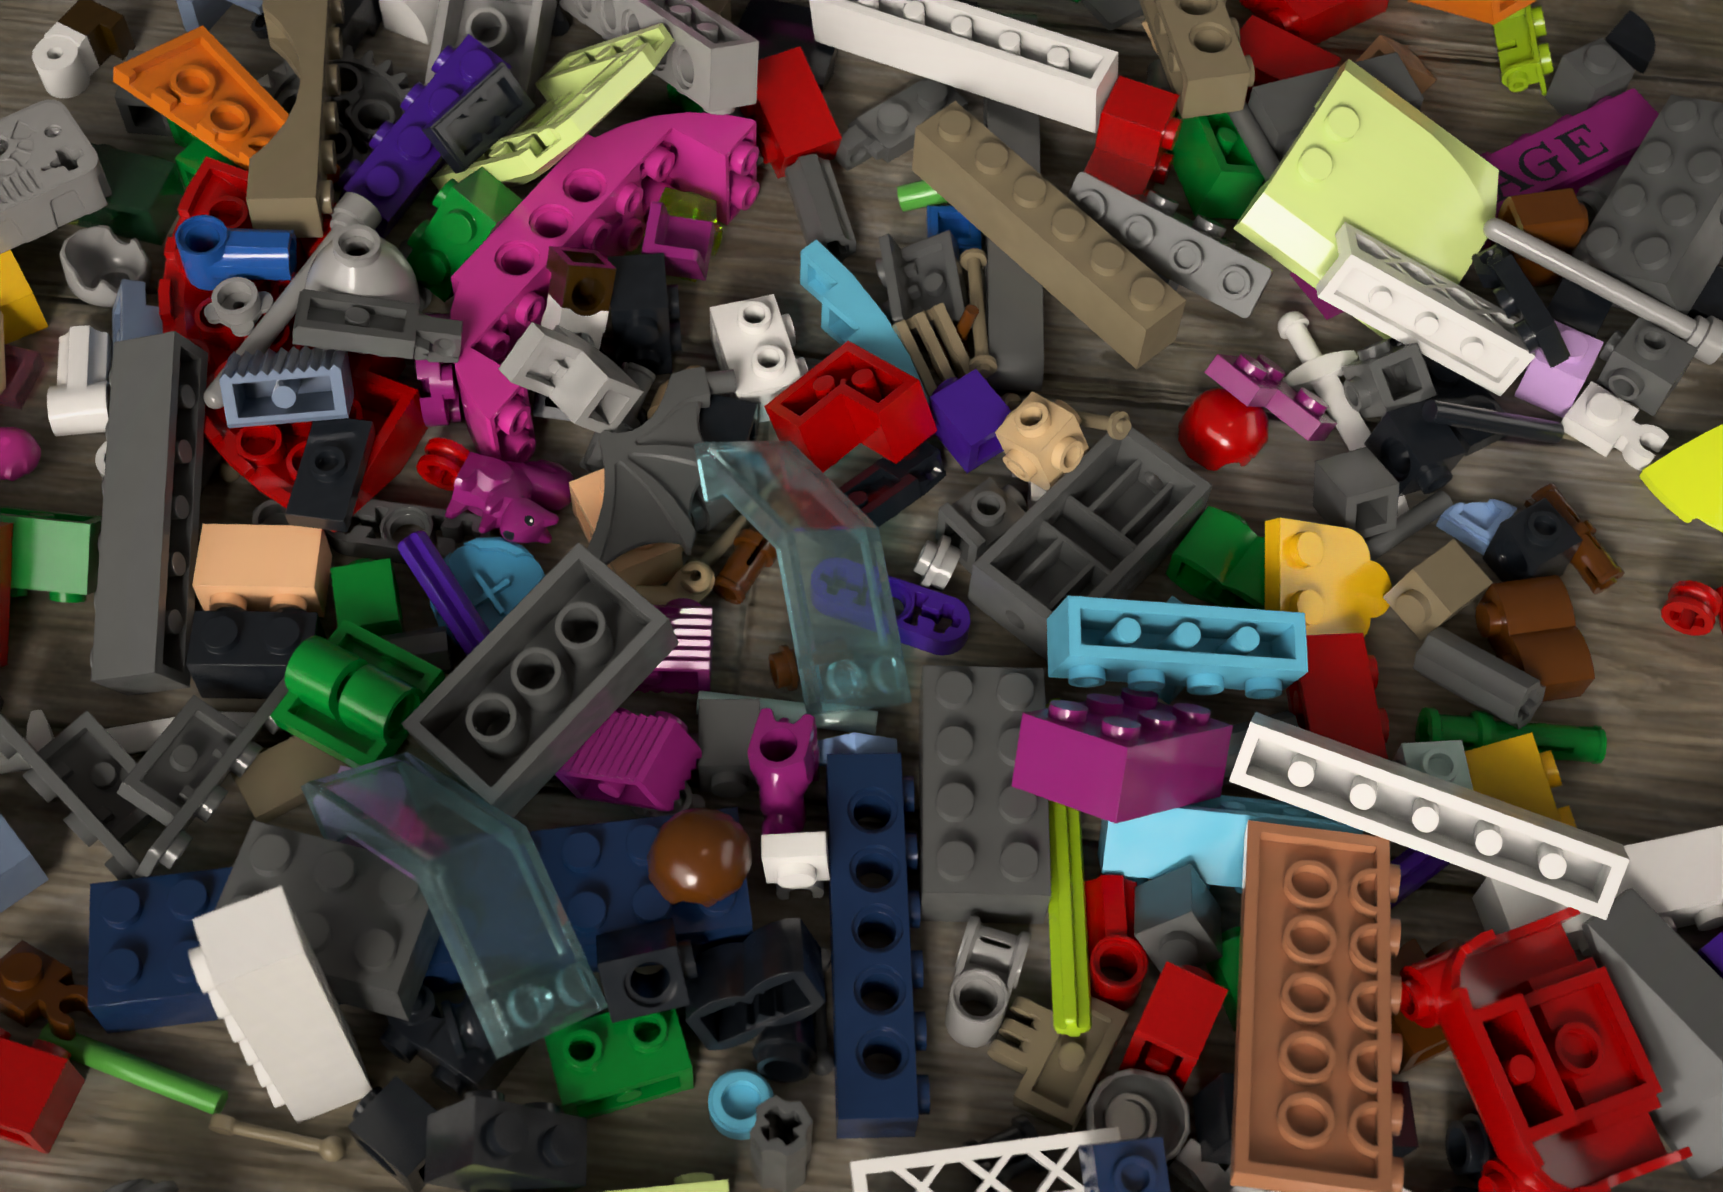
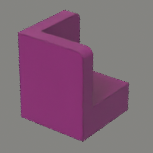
(683, 241)

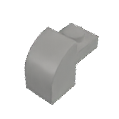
(573, 375)

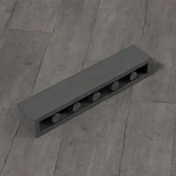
(150, 515)

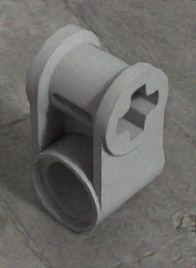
(987, 973)

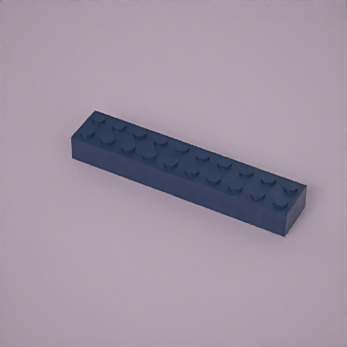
(599, 871)

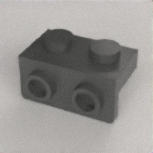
(922, 278)

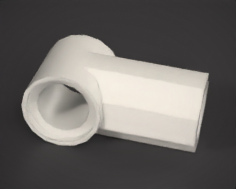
(83, 387)

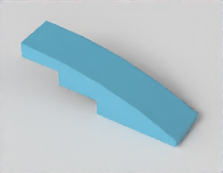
(849, 310)

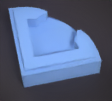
(1475, 522)
(855, 744)

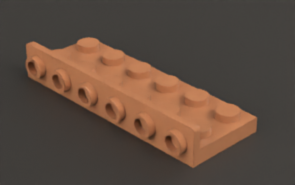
(1317, 1014)

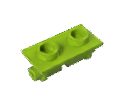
(1528, 60)

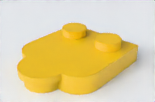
(1324, 575)

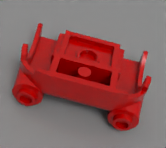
(1543, 1059)

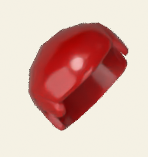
(1222, 430)

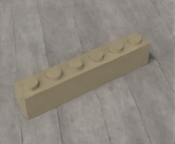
(1047, 235)

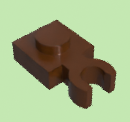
(40, 986)

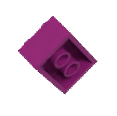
(1122, 754)

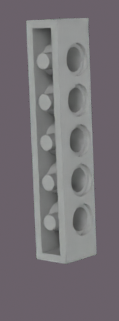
(707, 61)

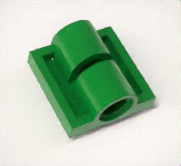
(353, 694)

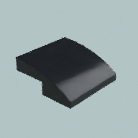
(784, 27)

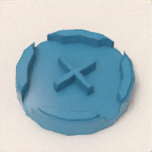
(493, 576)

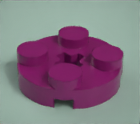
(438, 380)

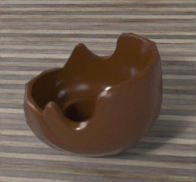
(699, 857)

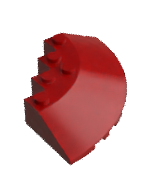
(272, 453)

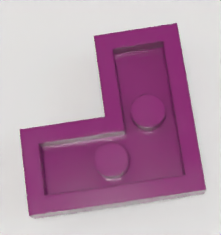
(1260, 384)

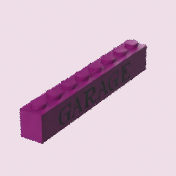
(1560, 156)

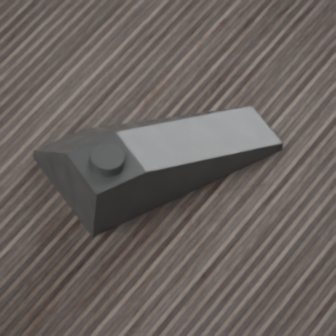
(1678, 1020)

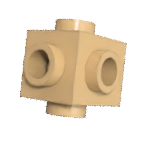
(1042, 440)

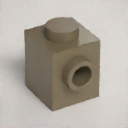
(1437, 589)

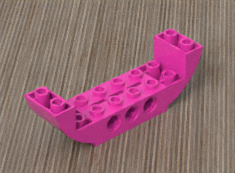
(588, 201)

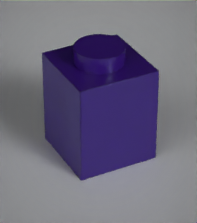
(966, 419)

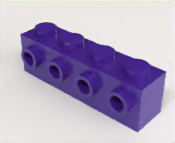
(402, 153)

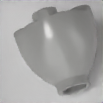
(363, 266)

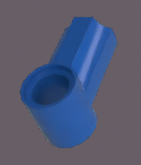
(218, 253)

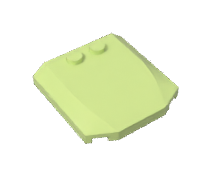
(578, 97)
(1383, 171)

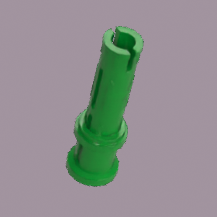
(1481, 729)

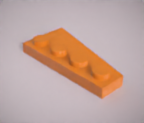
(206, 94)

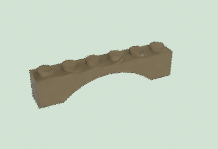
(290, 172)

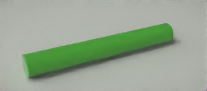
(141, 1072)

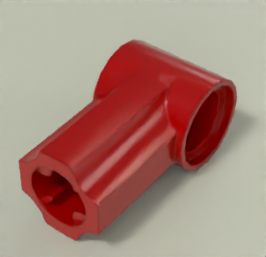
(1112, 940)

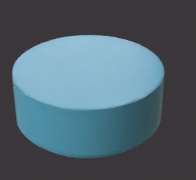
(734, 1102)

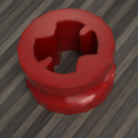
(442, 462)
(1691, 608)

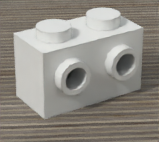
(758, 346)

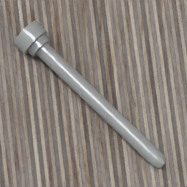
(349, 210)
(1698, 332)

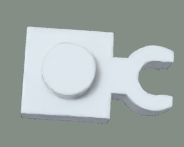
(1607, 422)
(796, 862)

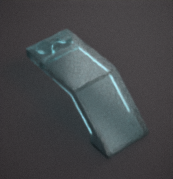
(828, 571)
(480, 887)

